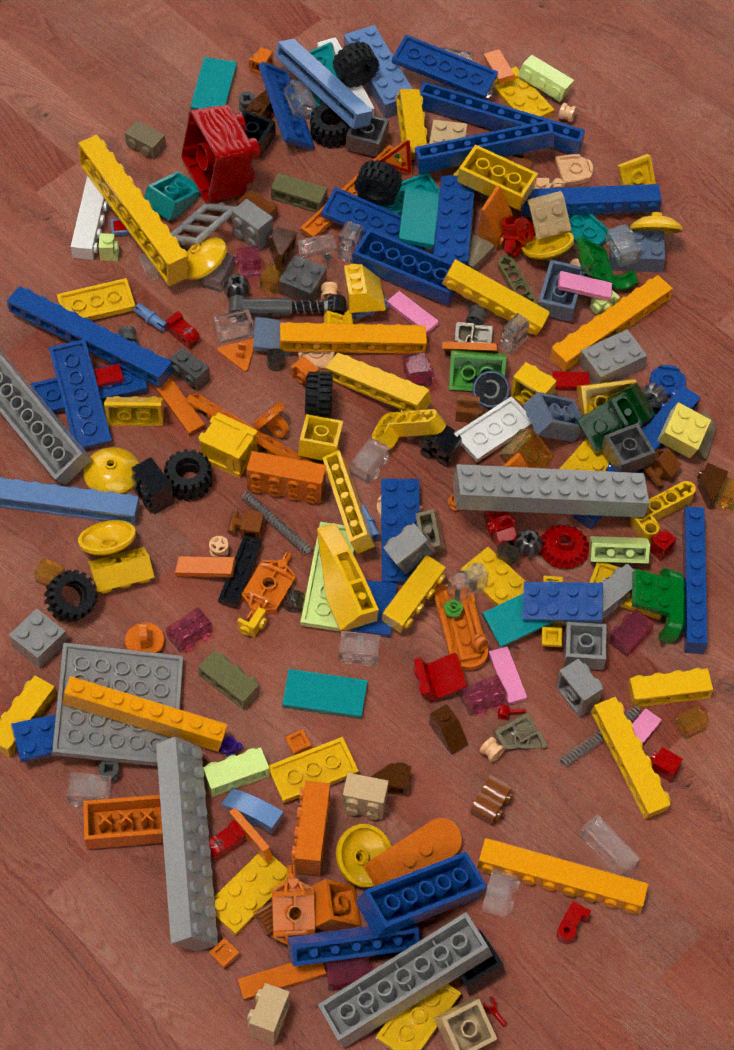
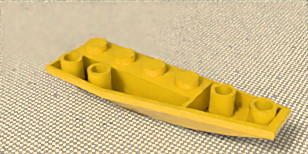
(344, 581)

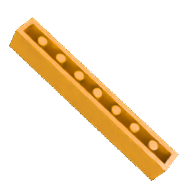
(612, 321)
(352, 338)
(143, 713)
(564, 876)

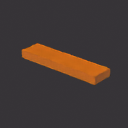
(180, 407)
(281, 977)

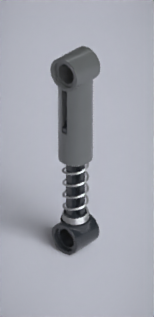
(284, 306)

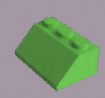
(468, 365)

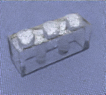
(610, 846)

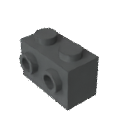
(190, 369)

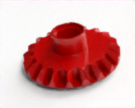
(564, 555)

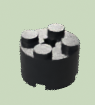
(441, 445)

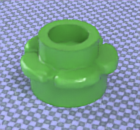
(453, 613)

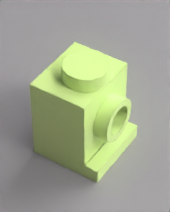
(108, 247)
(599, 306)

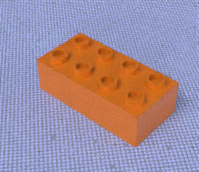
(286, 477)
(122, 822)
(311, 828)

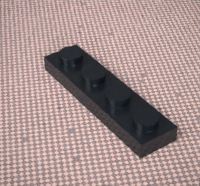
(245, 561)

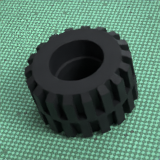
(355, 64)
(325, 133)
(378, 182)
(319, 394)
(189, 462)
(84, 588)

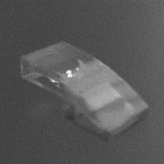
(319, 244)

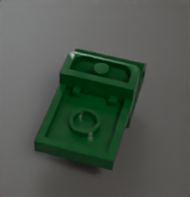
(615, 413)

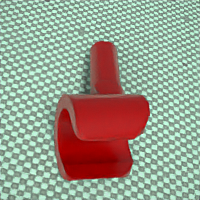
(505, 710)
(492, 1010)

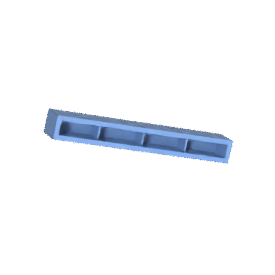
(324, 83)
(68, 501)

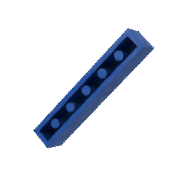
(348, 944)

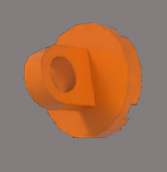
(272, 420)
(145, 638)

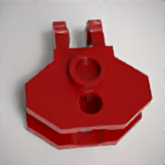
(516, 234)
(500, 526)

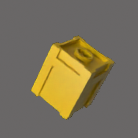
(228, 444)

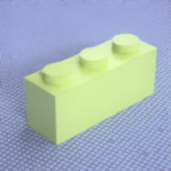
(545, 78)
(619, 549)
(236, 771)

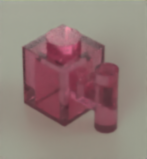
(248, 261)

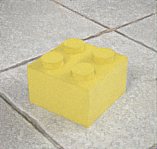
(684, 430)

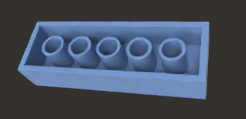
(389, 76)

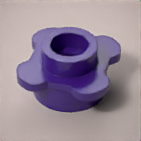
(227, 742)

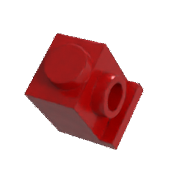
(662, 544)

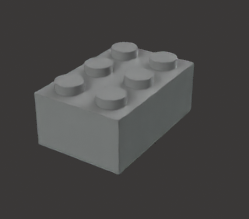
(613, 358)

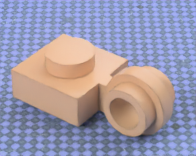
(544, 183)

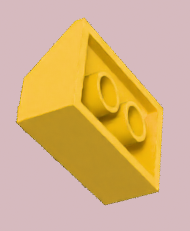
(363, 289)
(593, 395)
(134, 411)
(121, 569)

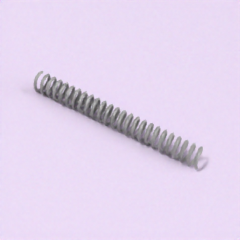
(277, 522)
(630, 716)

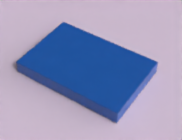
(383, 594)

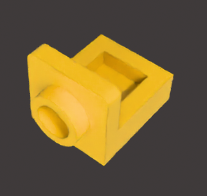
(335, 318)
(256, 623)

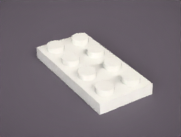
(493, 429)

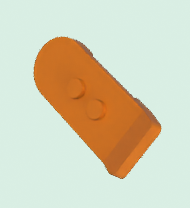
(461, 629)
(425, 846)

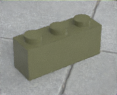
(298, 193)
(229, 679)

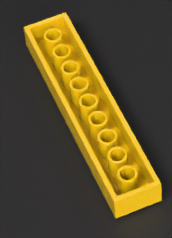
(133, 210)

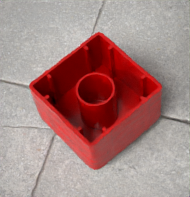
(219, 153)

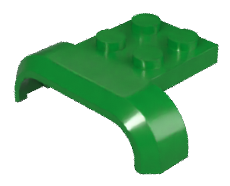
(596, 264)
(664, 596)

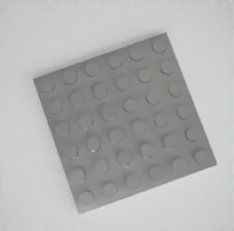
(129, 671)

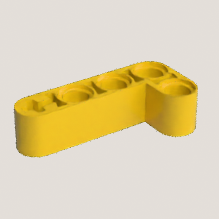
(407, 423)
(680, 494)

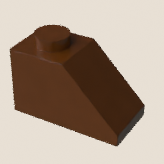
(710, 483)
(448, 729)
(397, 776)

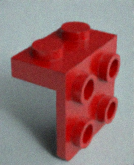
(440, 677)

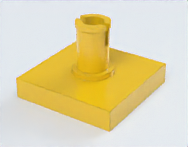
(637, 171)

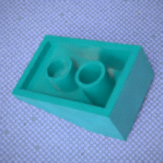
(172, 195)

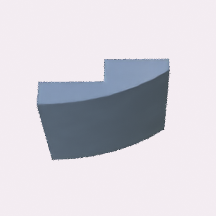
(266, 334)

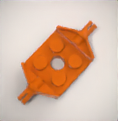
(268, 598)
(286, 896)

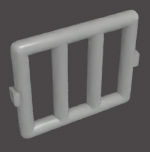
(199, 215)

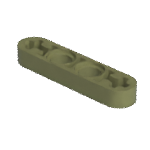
(514, 284)

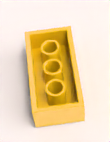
(485, 170)

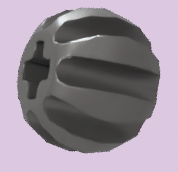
(236, 285)
(658, 393)
(529, 542)

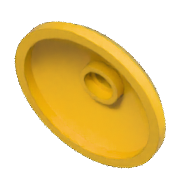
(657, 222)
(549, 247)
(205, 257)
(110, 478)
(107, 537)
(363, 841)

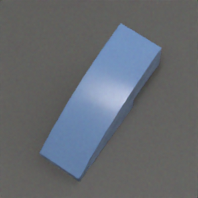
(254, 810)

